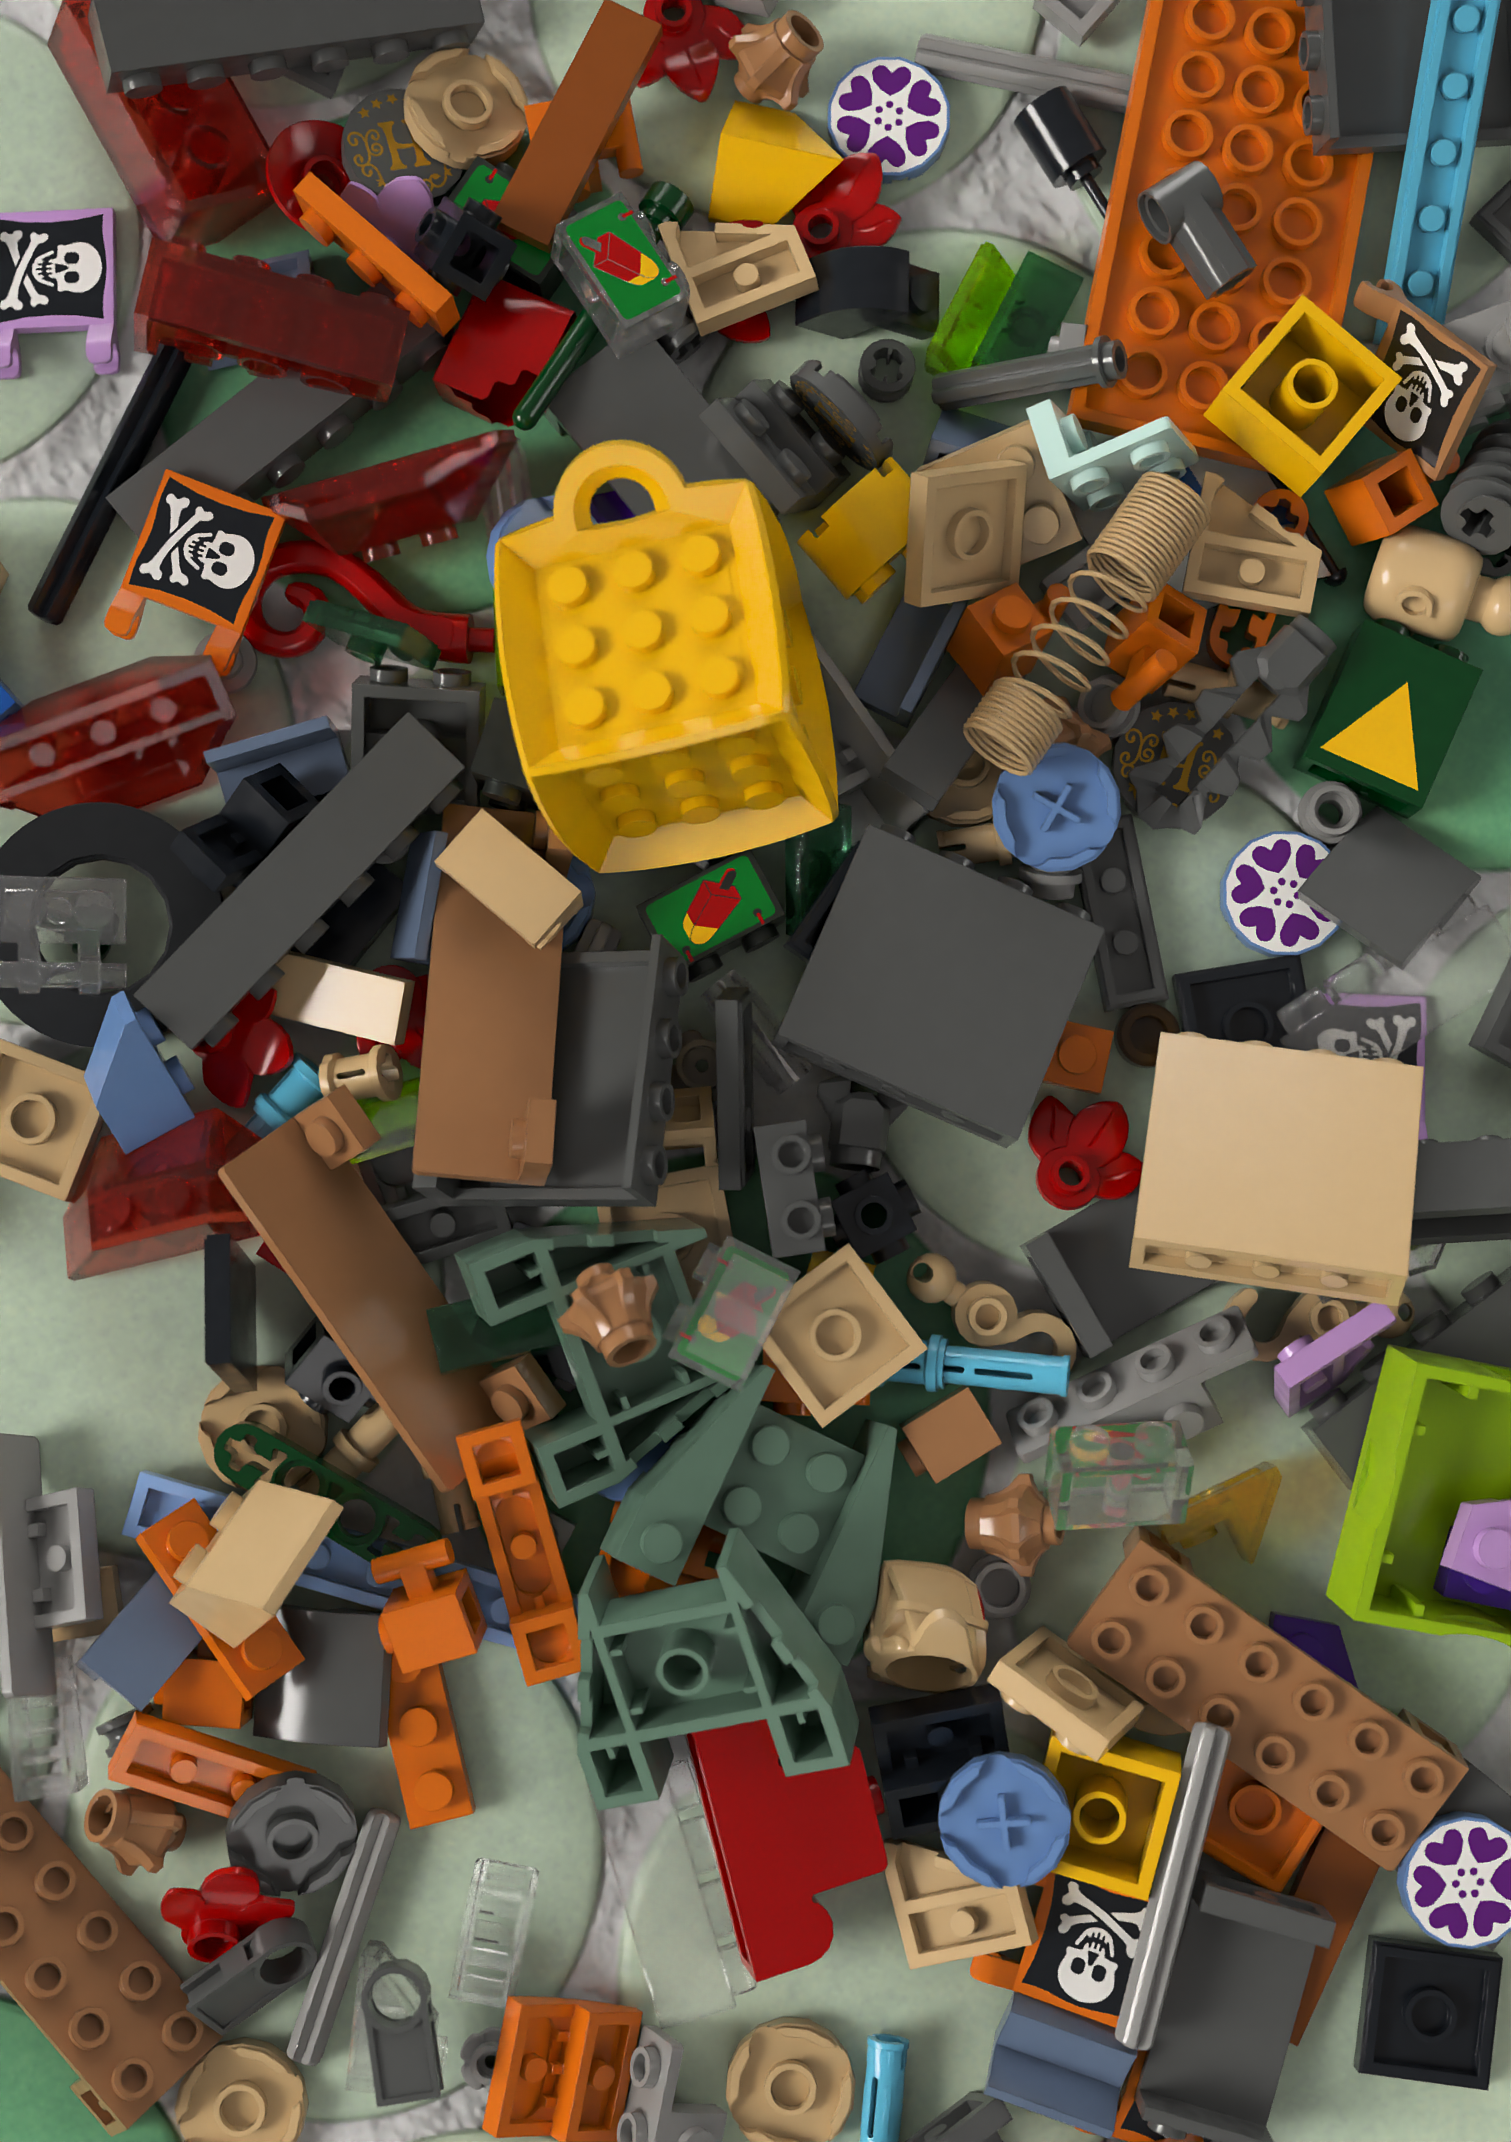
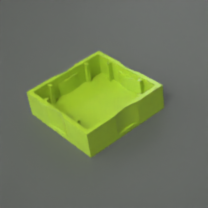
(1429, 1444)

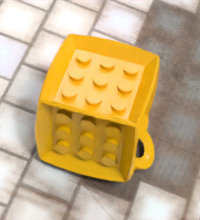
(662, 670)

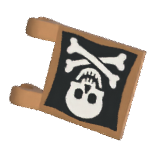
(1439, 380)

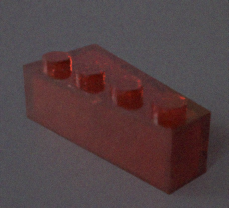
(267, 320)

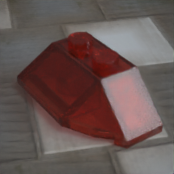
(398, 498)
(116, 737)
(156, 1197)

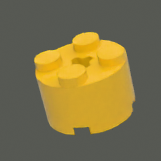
(863, 533)

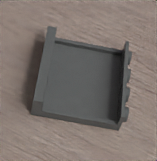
(1366, 72)
(940, 985)
(608, 1082)

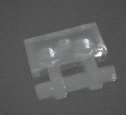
(62, 912)

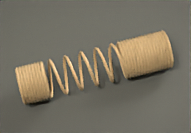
(1132, 558)

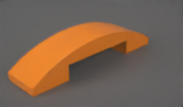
(523, 1549)

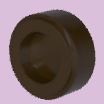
(1139, 1033)

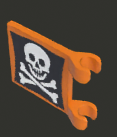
(202, 558)
(1080, 1953)

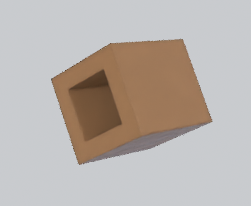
(947, 1435)

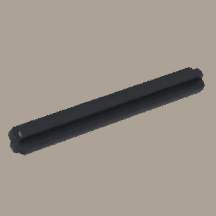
(119, 463)

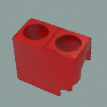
(500, 351)

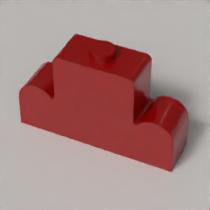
(783, 1841)

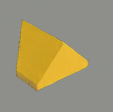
(766, 164)

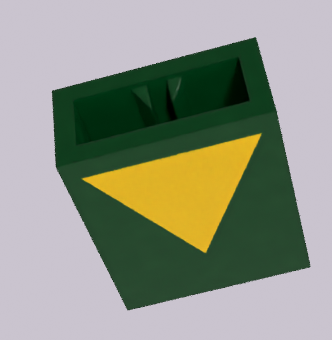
(1389, 716)

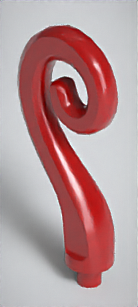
(450, 631)

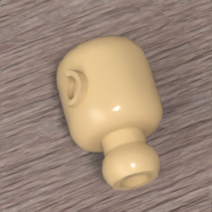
(1434, 585)

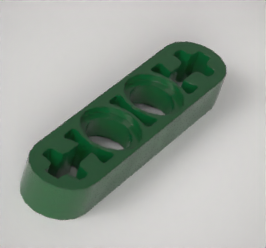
(332, 1485)

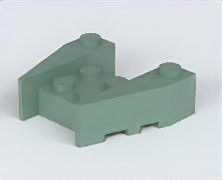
(625, 1406)
(785, 1491)
(700, 1663)

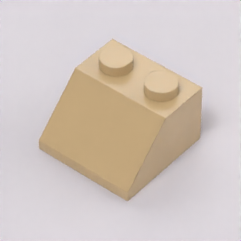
(252, 1558)

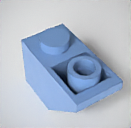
(132, 1081)

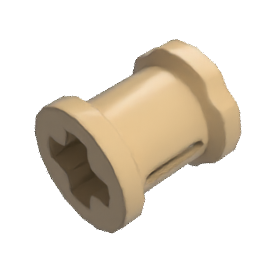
(364, 1074)

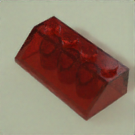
(182, 154)

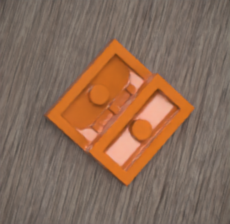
(561, 2069)

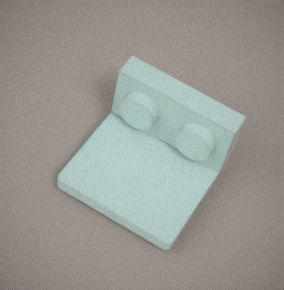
(1103, 473)

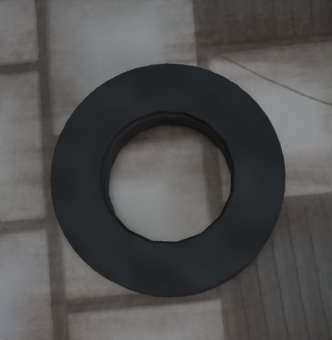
(87, 835)

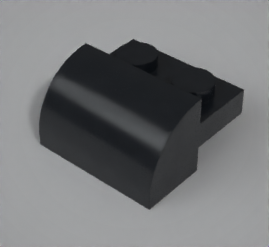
(925, 1743)

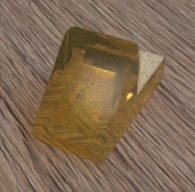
(1239, 1502)

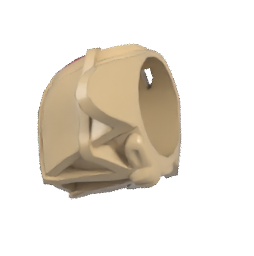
(925, 1628)

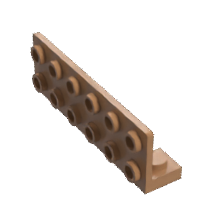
(489, 1030)
(372, 1286)
(1288, 1715)
(89, 1974)

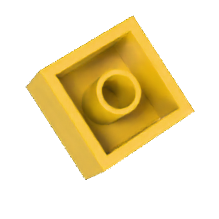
(1302, 396)
(1116, 1812)

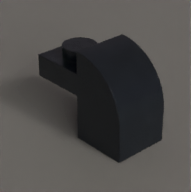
(868, 290)
(247, 829)

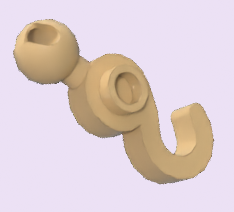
(985, 1310)
(1312, 1317)

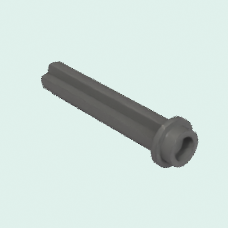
(1042, 373)

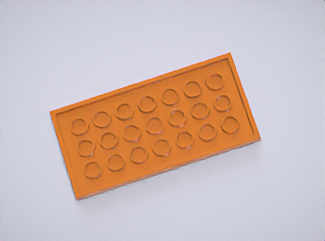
(1228, 92)

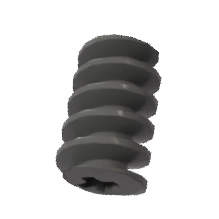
(1480, 496)

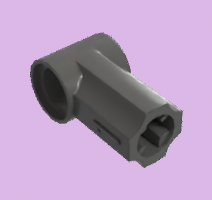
(1189, 216)

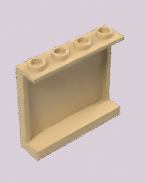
(1279, 1168)

